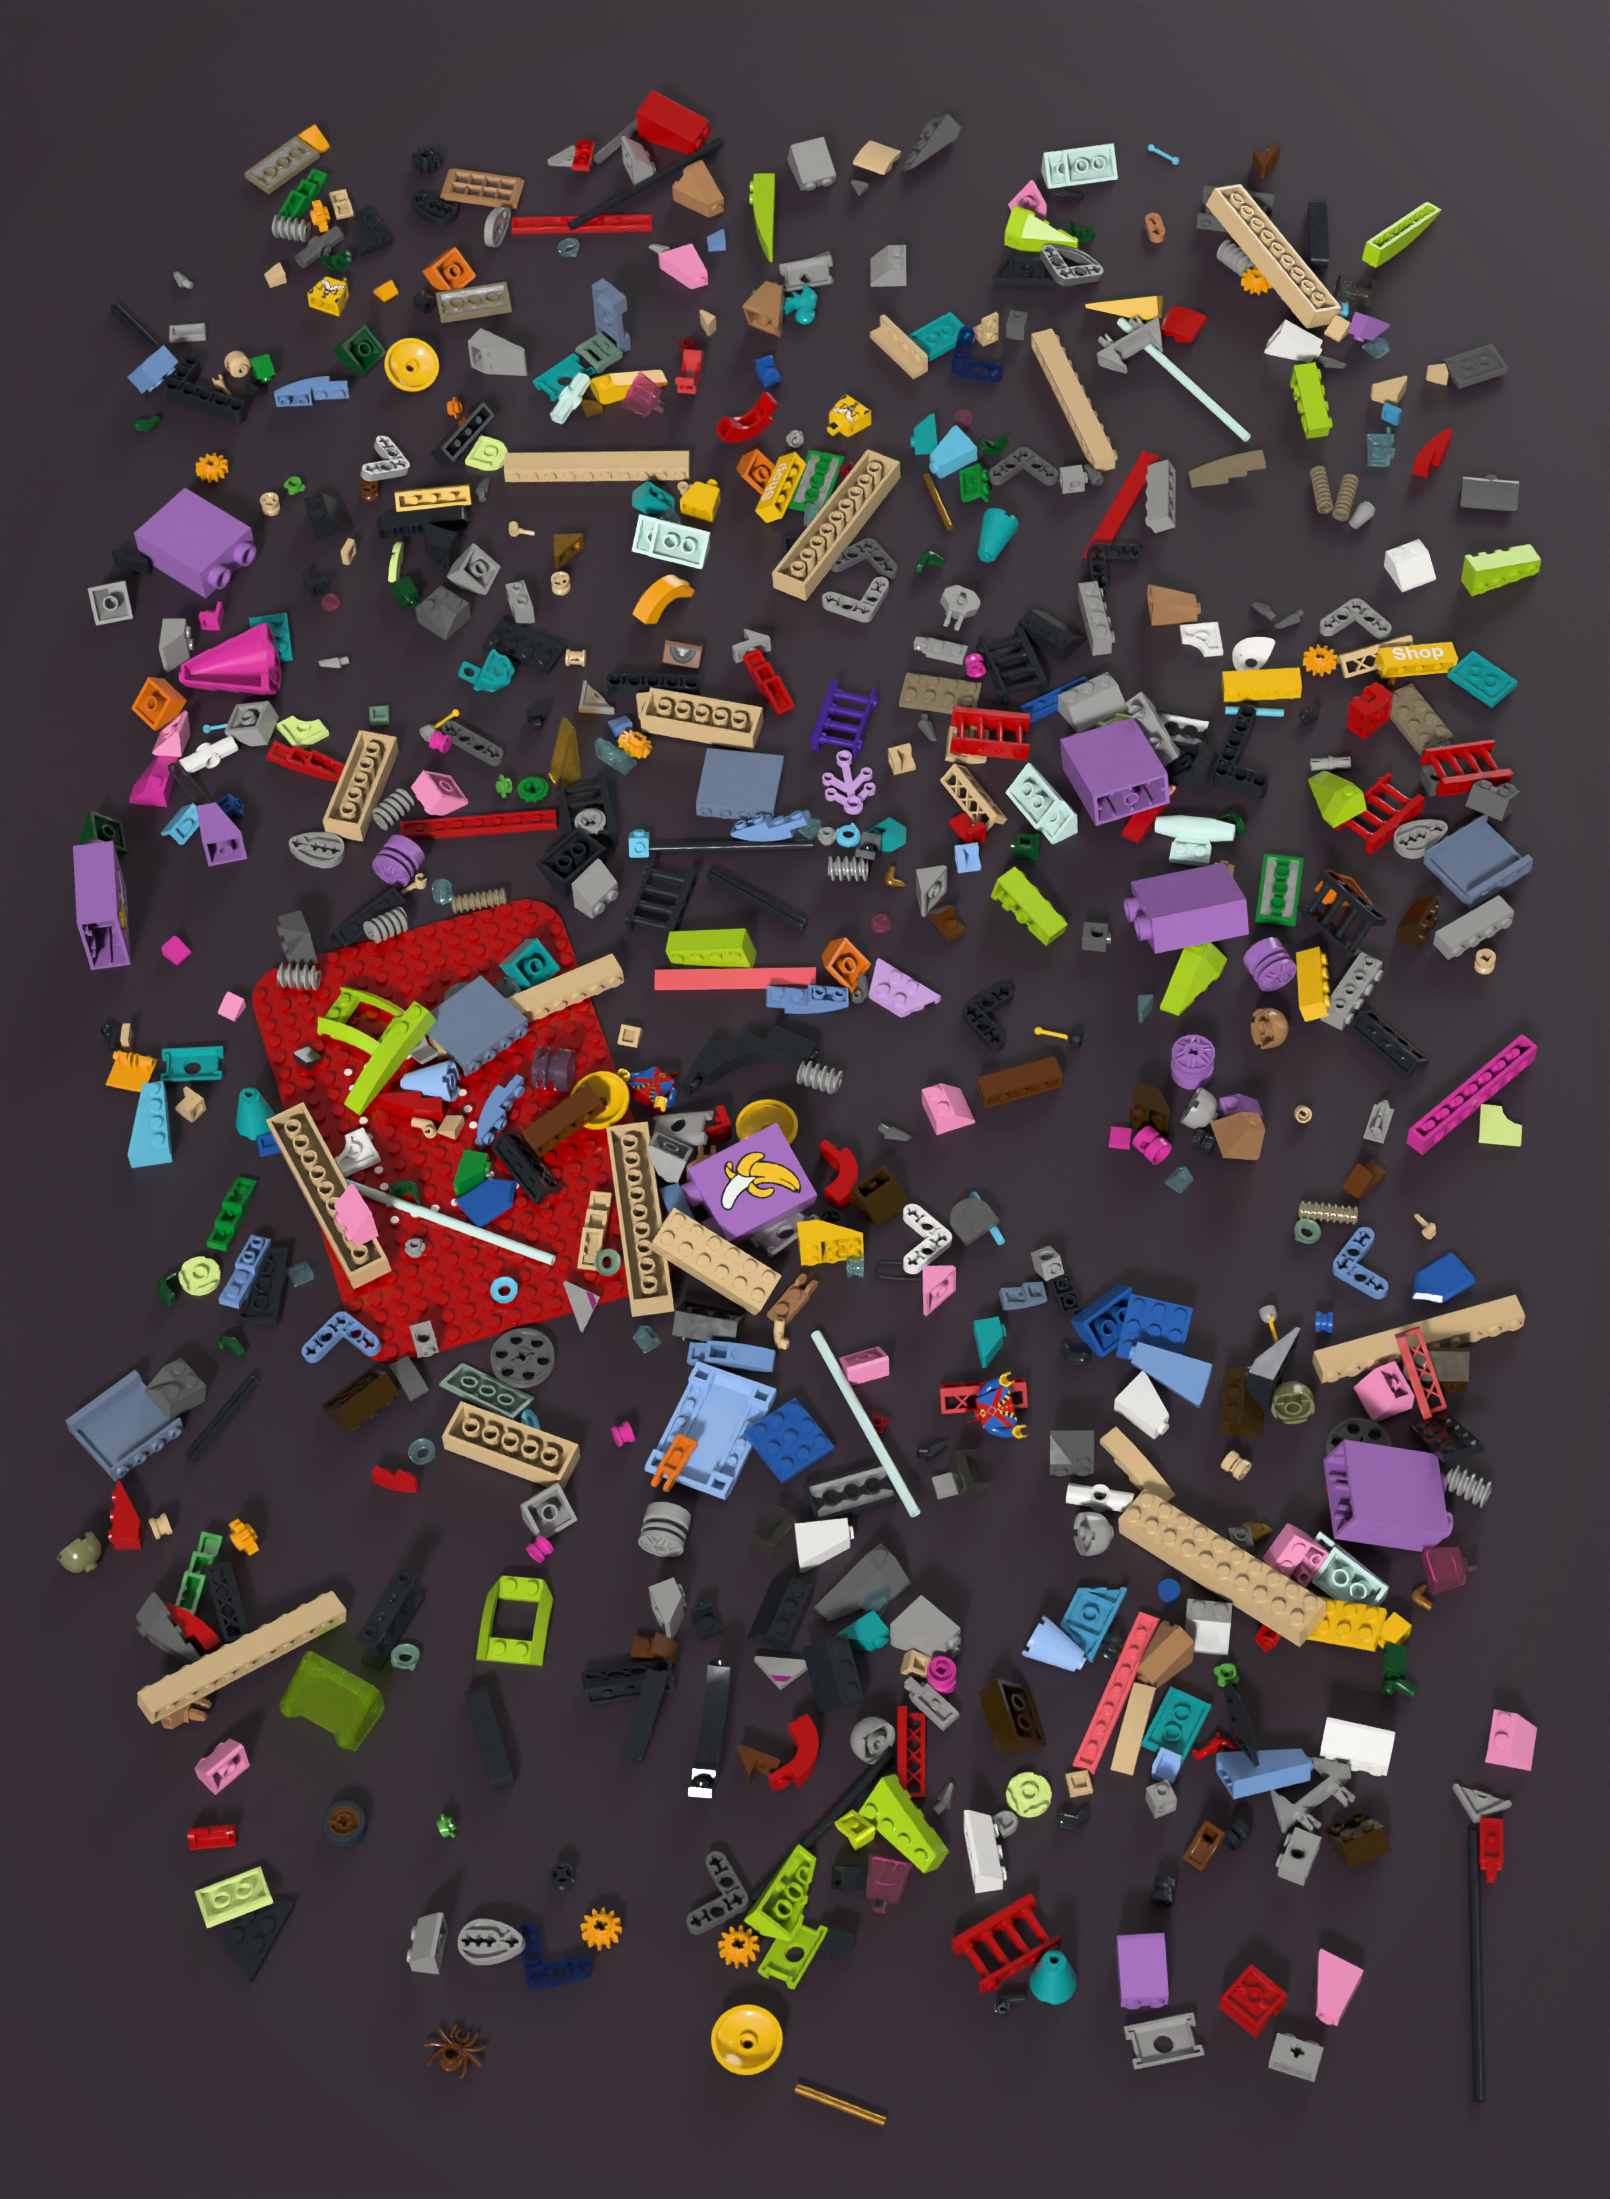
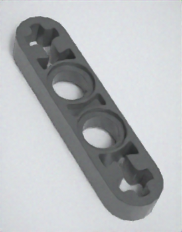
(474, 741)

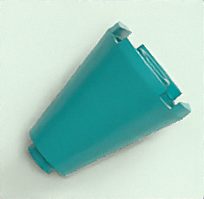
(995, 533)
(252, 1114)
(1053, 1978)

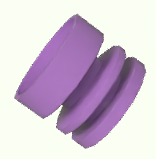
(398, 860)
(1269, 964)
(1192, 1062)

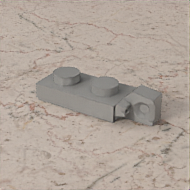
(941, 649)
(931, 1703)

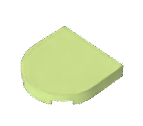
(487, 454)

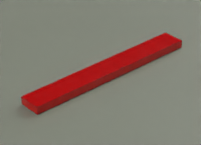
(601, 223)
(1124, 501)
(479, 825)

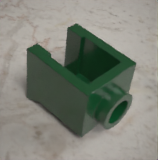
(405, 592)
(1026, 846)
(1394, 1661)

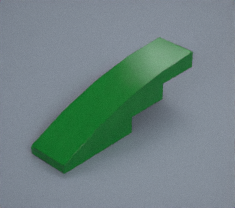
(302, 198)
(232, 1213)
(194, 1580)

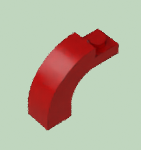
(691, 372)
(749, 425)
(838, 1192)
(804, 1763)

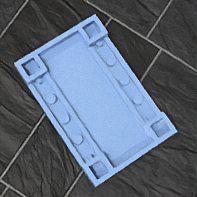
(715, 1414)

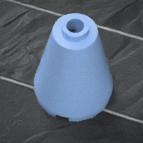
(434, 1081)
(1054, 1647)

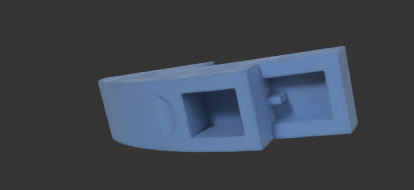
(305, 391)
(765, 829)
(810, 1000)
(494, 1111)
(245, 1272)
(732, 1355)

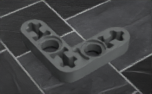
(1026, 463)
(869, 554)
(728, 1895)

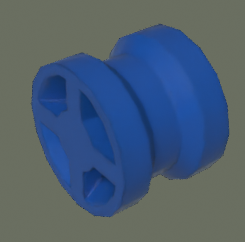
(1323, 1322)

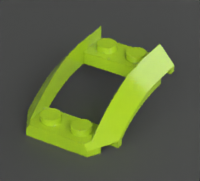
(334, 1021)
(516, 1650)

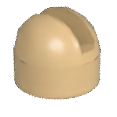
(1302, 1119)

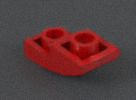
(583, 155)
(399, 1482)

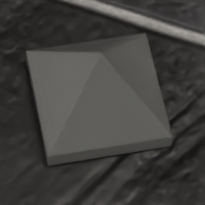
(860, 187)

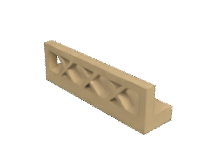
(900, 347)
(1366, 651)
(975, 790)

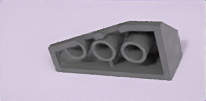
(934, 136)
(870, 1577)
(159, 1628)

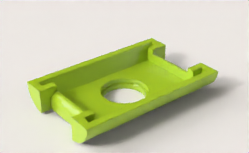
(779, 1966)

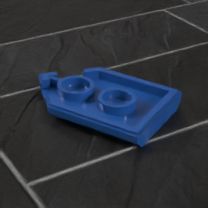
(487, 1200)
(1442, 1279)

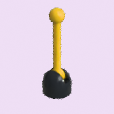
(1074, 1038)

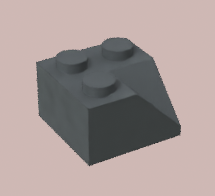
(443, 612)
(1493, 801)
(297, 939)
(176, 1389)
(1071, 1452)

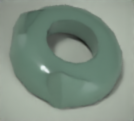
(1308, 1224)
(615, 1262)
(403, 1649)

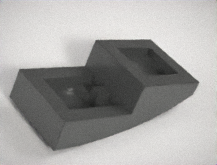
(409, 1378)

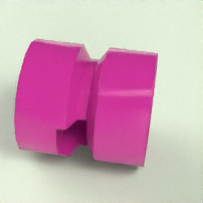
(1152, 1145)
(942, 1675)

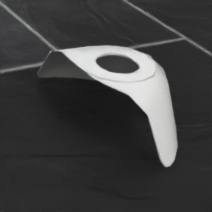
(1255, 648)

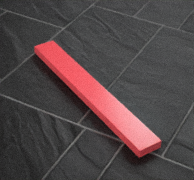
(734, 978)
(1116, 1693)

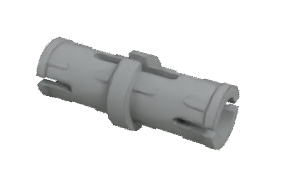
(1330, 763)

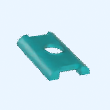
(567, 368)
(179, 1058)

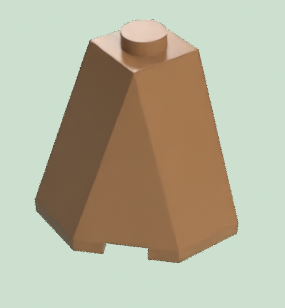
(698, 191)
(766, 308)
(1171, 606)
(1240, 1135)
(1165, 1656)

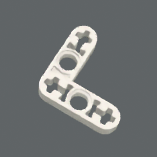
(931, 1238)

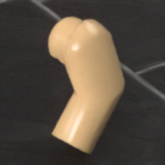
(426, 1125)
(779, 1340)

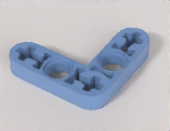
(1353, 1268)
(343, 1330)

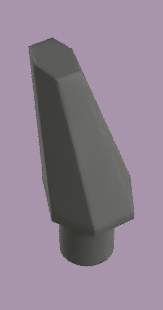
(1331, 363)
(482, 490)
(1264, 610)
(1291, 619)
(927, 727)
(894, 1133)
(945, 1798)

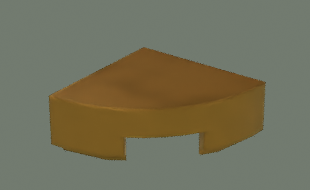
(591, 408)
(1258, 1531)

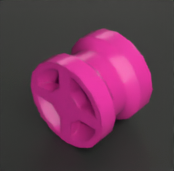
(975, 665)
(440, 741)
(622, 1434)
(539, 1549)

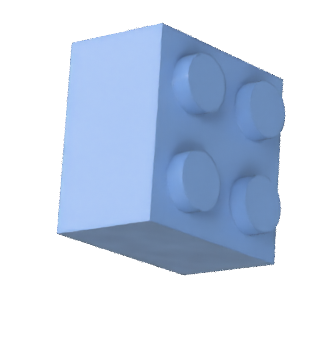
(153, 370)

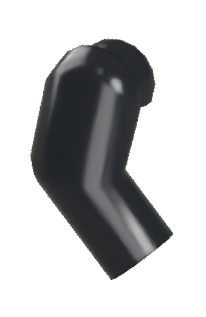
(111, 1035)
(1071, 1822)
(1007, 2000)

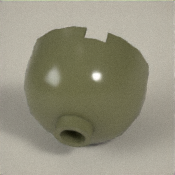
(1292, 1402)
(81, 1554)

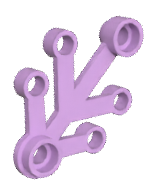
(844, 760)

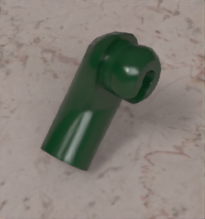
(146, 425)
(231, 1343)
(1397, 1684)

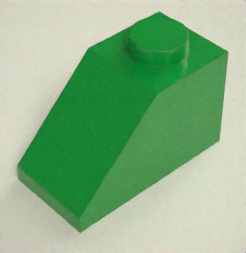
(262, 367)
(471, 1171)

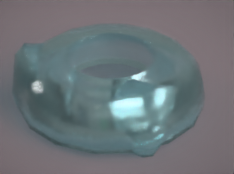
(570, 242)
(420, 1444)

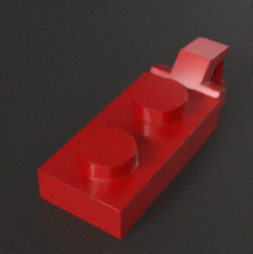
(1490, 1847)

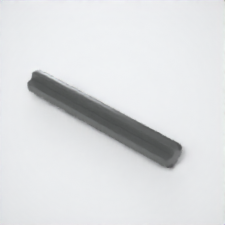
(613, 144)

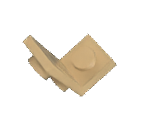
(988, 329)

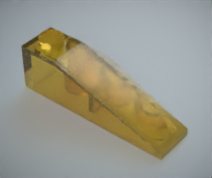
(565, 756)

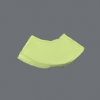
(396, 561)

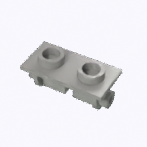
(1379, 1122)

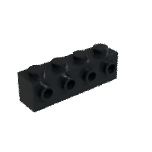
(462, 434)

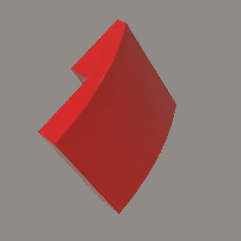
(1182, 324)

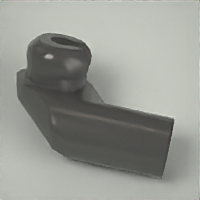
(862, 991)

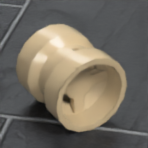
(1236, 1465)

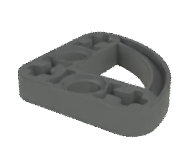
(1064, 275)

